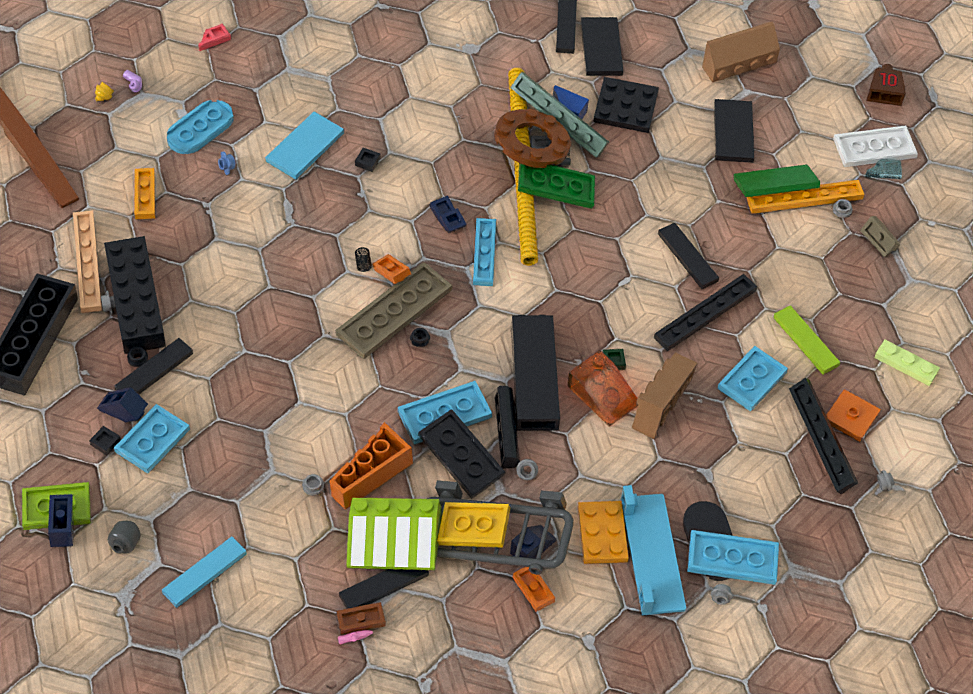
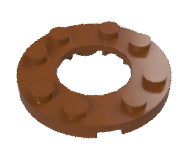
(529, 156)

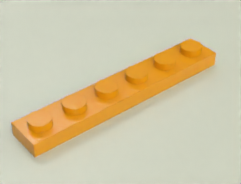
(825, 194)

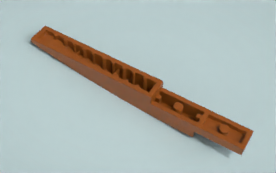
(34, 153)

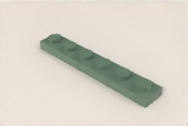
(549, 105)

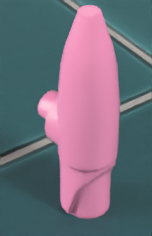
(354, 636)

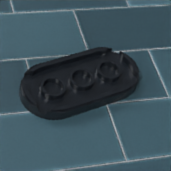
(707, 518)

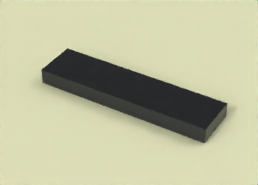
(566, 26)
(688, 255)
(156, 367)
(380, 586)

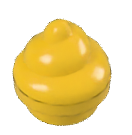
(103, 92)

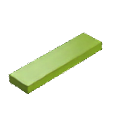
(806, 340)

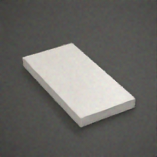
(873, 145)

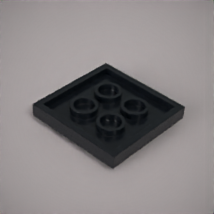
(626, 104)

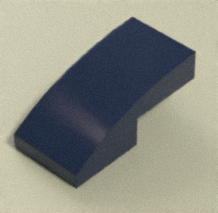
(447, 215)

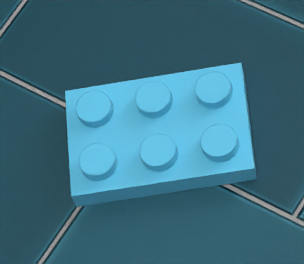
(752, 378)
(152, 438)

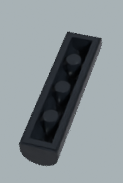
(506, 427)

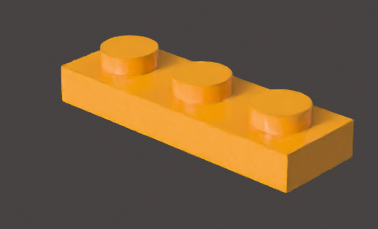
(144, 193)

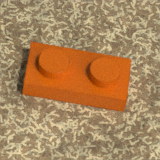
(391, 269)
(533, 588)

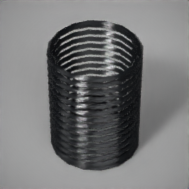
(367, 258)

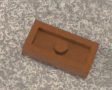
(361, 618)

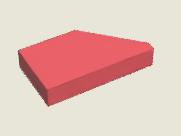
(214, 36)

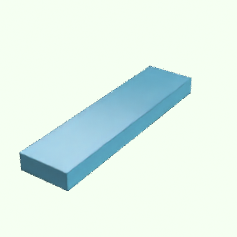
(484, 252)
(204, 572)

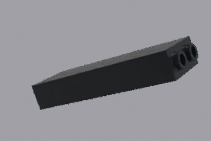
(535, 373)

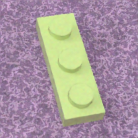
(907, 362)

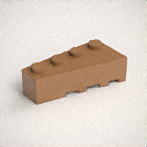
(663, 394)

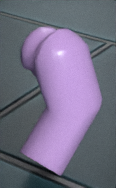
(135, 81)

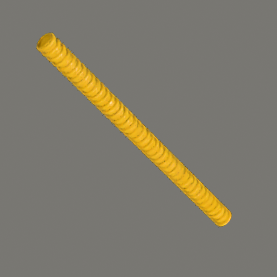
(525, 201)

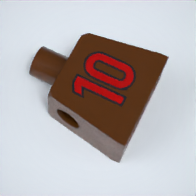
(887, 86)

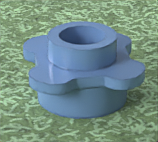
(226, 163)

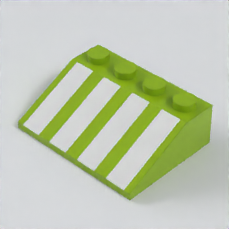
(393, 533)

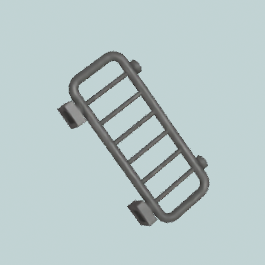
(553, 506)

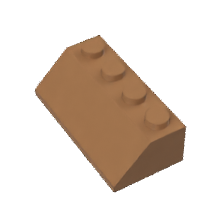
(741, 52)

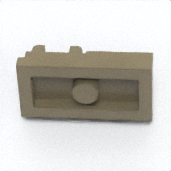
(880, 236)

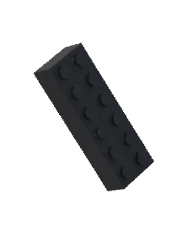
(134, 294)
(34, 331)

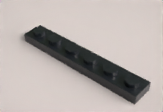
(705, 312)
(823, 436)

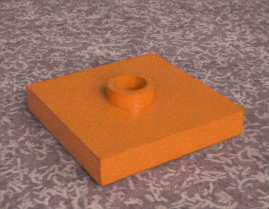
(852, 415)

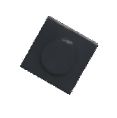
(367, 159)
(105, 440)

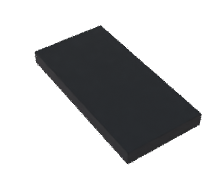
(601, 46)
(733, 130)
(461, 453)

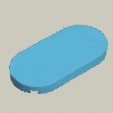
(199, 126)

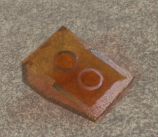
(602, 388)

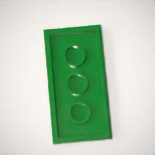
(776, 180)
(558, 184)

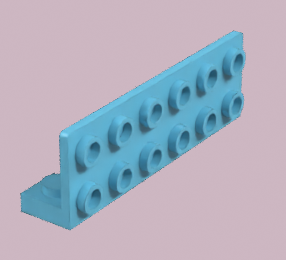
(652, 553)

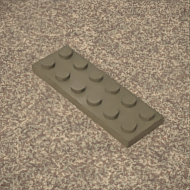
(393, 310)

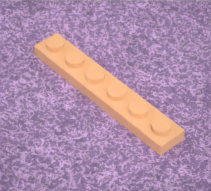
(87, 261)

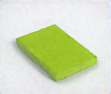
(36, 504)

